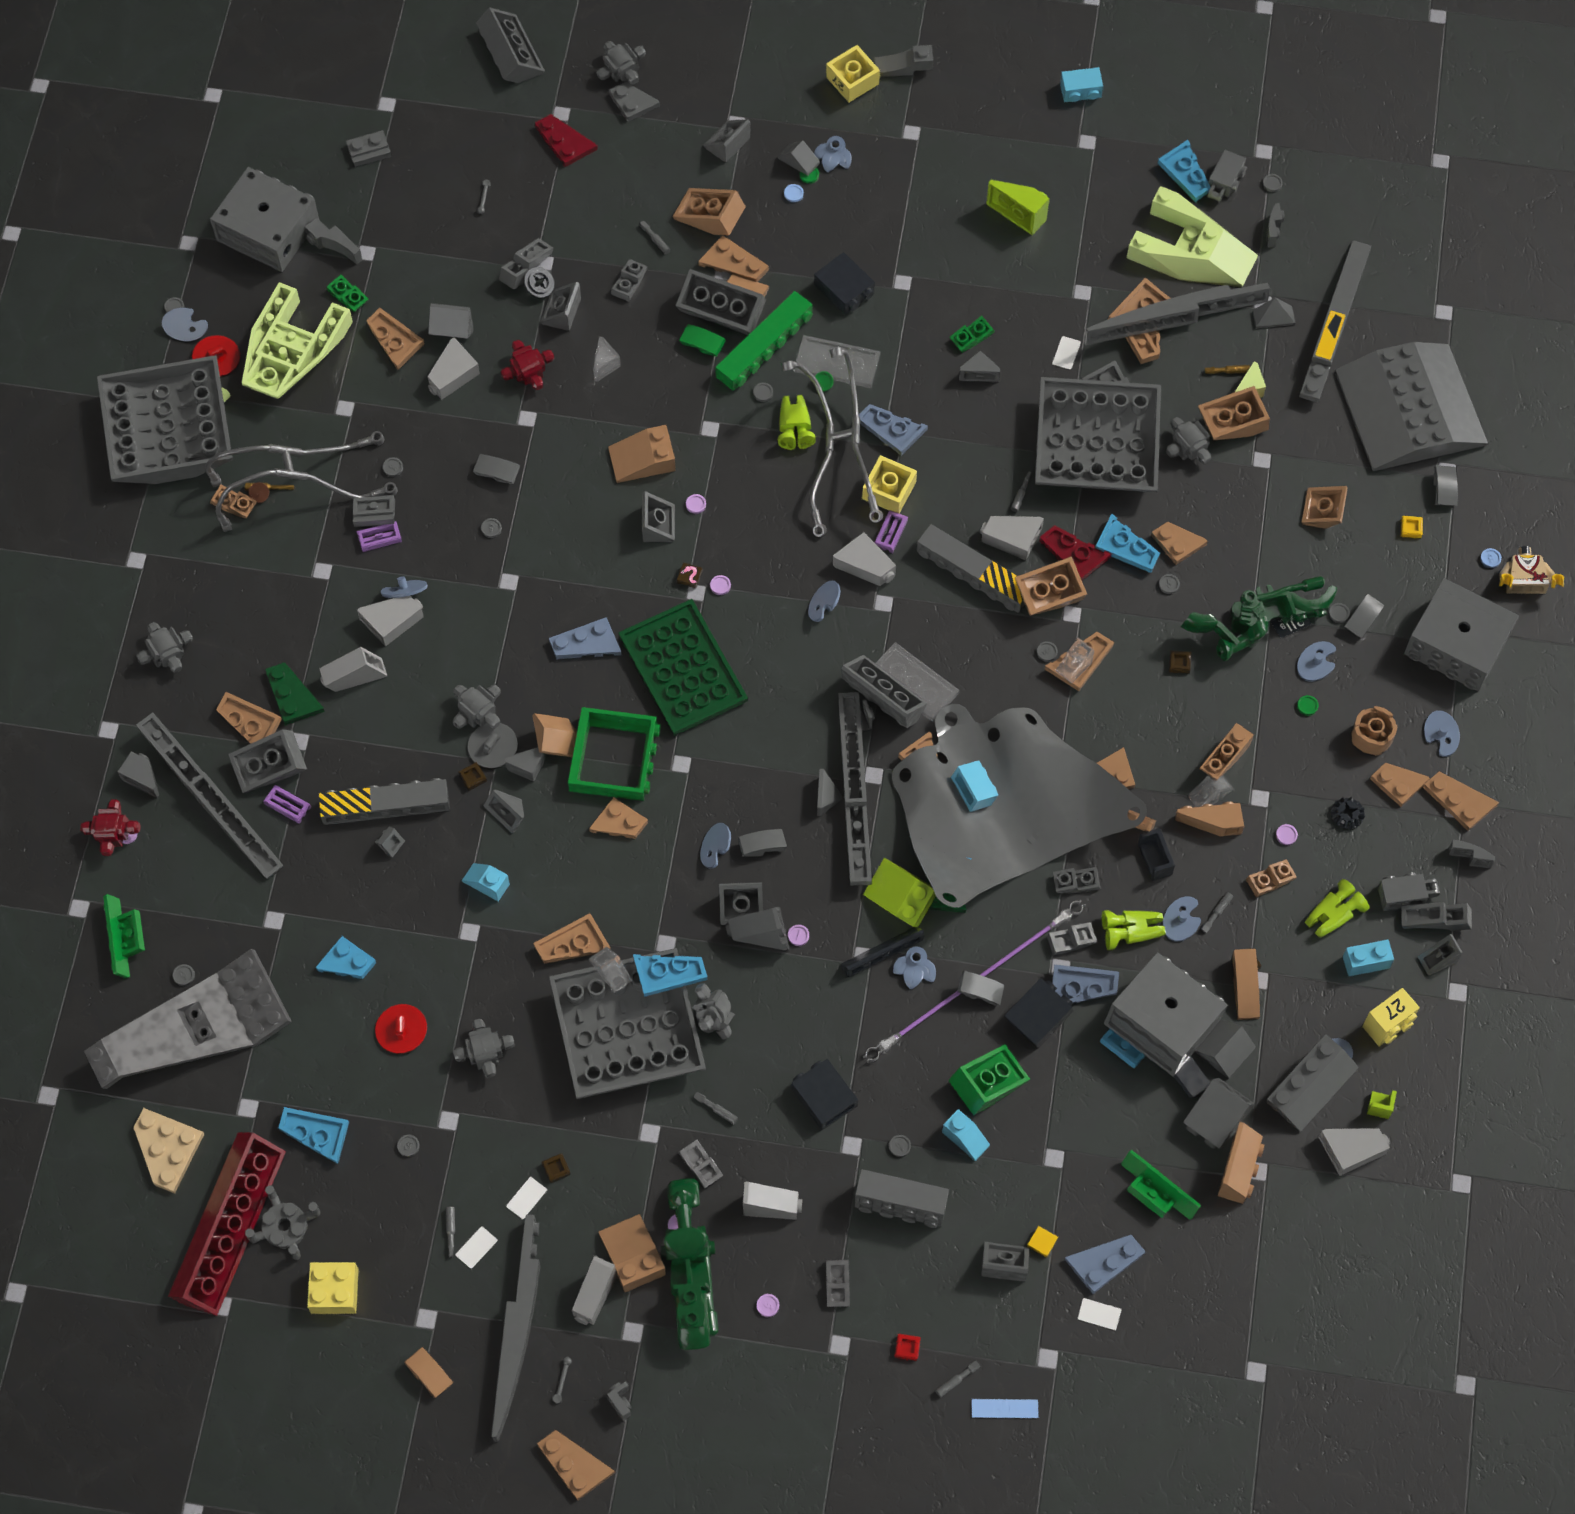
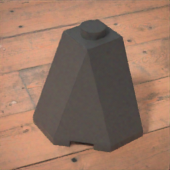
(760, 928)

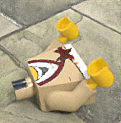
(1528, 574)

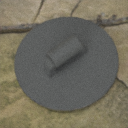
(491, 745)

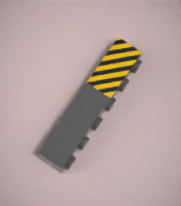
(971, 566)
(384, 801)

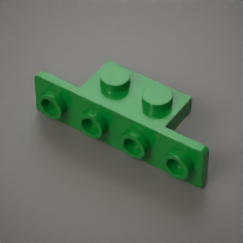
(124, 935)
(1157, 1190)

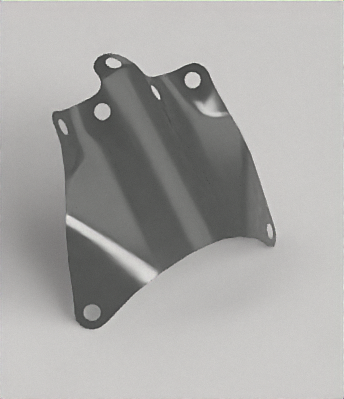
(1039, 789)

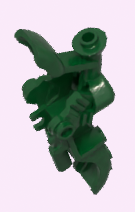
(1256, 609)
(690, 1269)

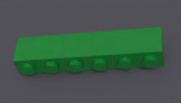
(764, 341)

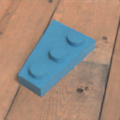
(1185, 171)
(1126, 546)
(667, 973)
(315, 1131)

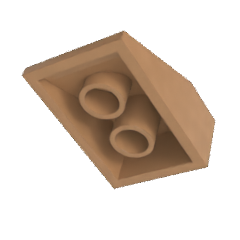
(710, 210)
(1235, 415)
(643, 455)
(1051, 587)
(632, 1253)

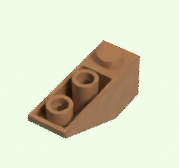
(1227, 752)
(1216, 819)

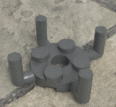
(283, 1212)

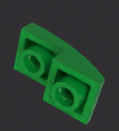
(347, 294)
(972, 335)
(702, 339)

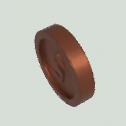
(259, 492)

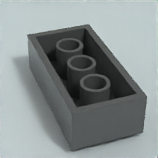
(720, 302)
(901, 1198)

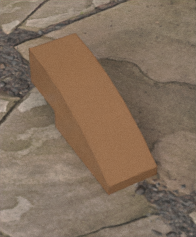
(1246, 984)

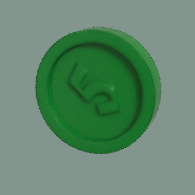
(813, 177)
(825, 380)
(1307, 705)

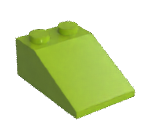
(1019, 204)
(900, 893)

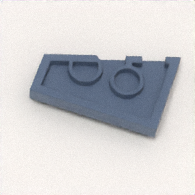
(891, 429)
(589, 639)
(1084, 983)
(1105, 1262)

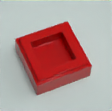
(907, 1347)

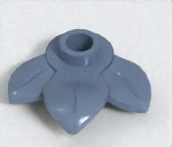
(833, 156)
(915, 970)

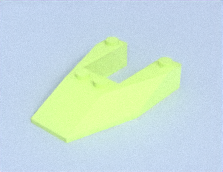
(1203, 251)
(284, 353)

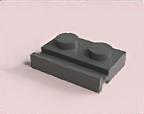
(368, 148)
(373, 510)

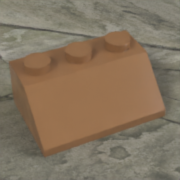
(1241, 1164)

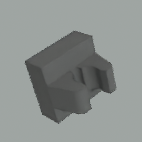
(390, 841)

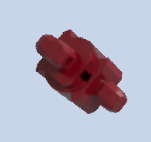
(527, 365)
(110, 827)

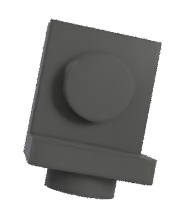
(620, 1404)

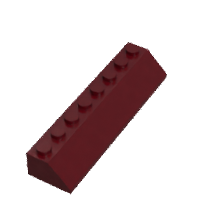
(222, 1229)

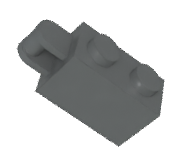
(1226, 175)
(1406, 891)

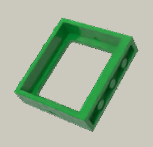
(618, 721)

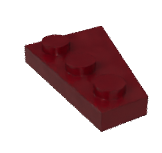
(1066, 545)

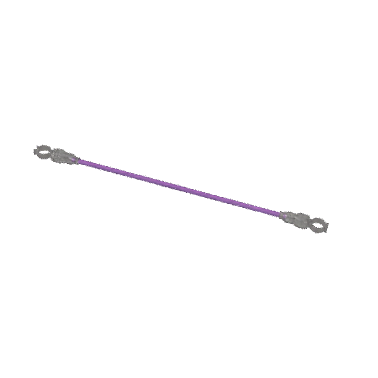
(886, 1044)

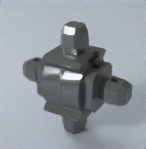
(621, 62)
(1189, 441)
(164, 647)
(476, 706)
(713, 1011)
(484, 1048)

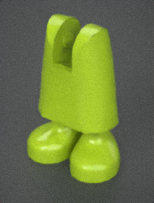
(798, 416)
(1331, 911)
(1134, 927)

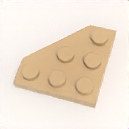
(166, 1147)

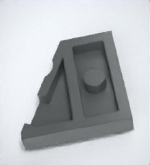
(632, 101)

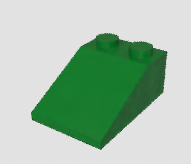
(988, 1079)

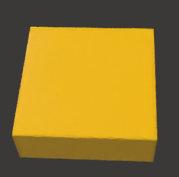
(1411, 526)
(1042, 1241)

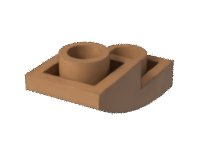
(234, 503)
(1271, 878)
(428, 1372)

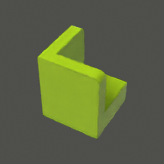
(1381, 1104)

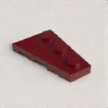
(564, 140)

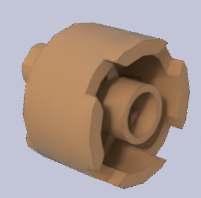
(1363, 730)

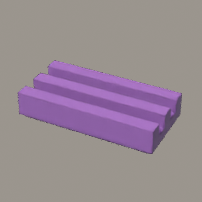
(380, 539)
(885, 545)
(301, 812)

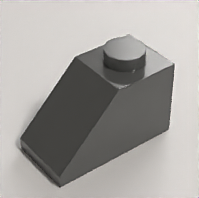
(139, 773)

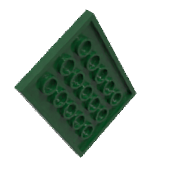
(683, 667)

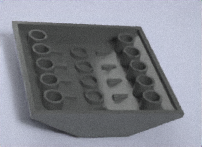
(1410, 404)
(164, 421)
(1098, 434)
(622, 1035)

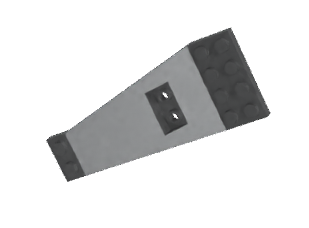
(233, 1005)

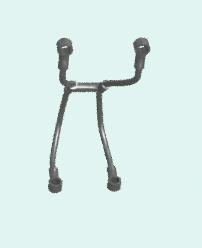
(854, 432)
(289, 471)

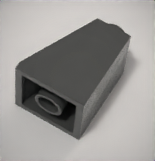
(1218, 1113)

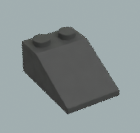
(267, 761)

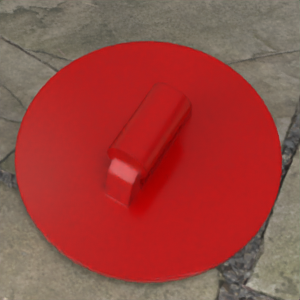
(221, 346)
(401, 1028)

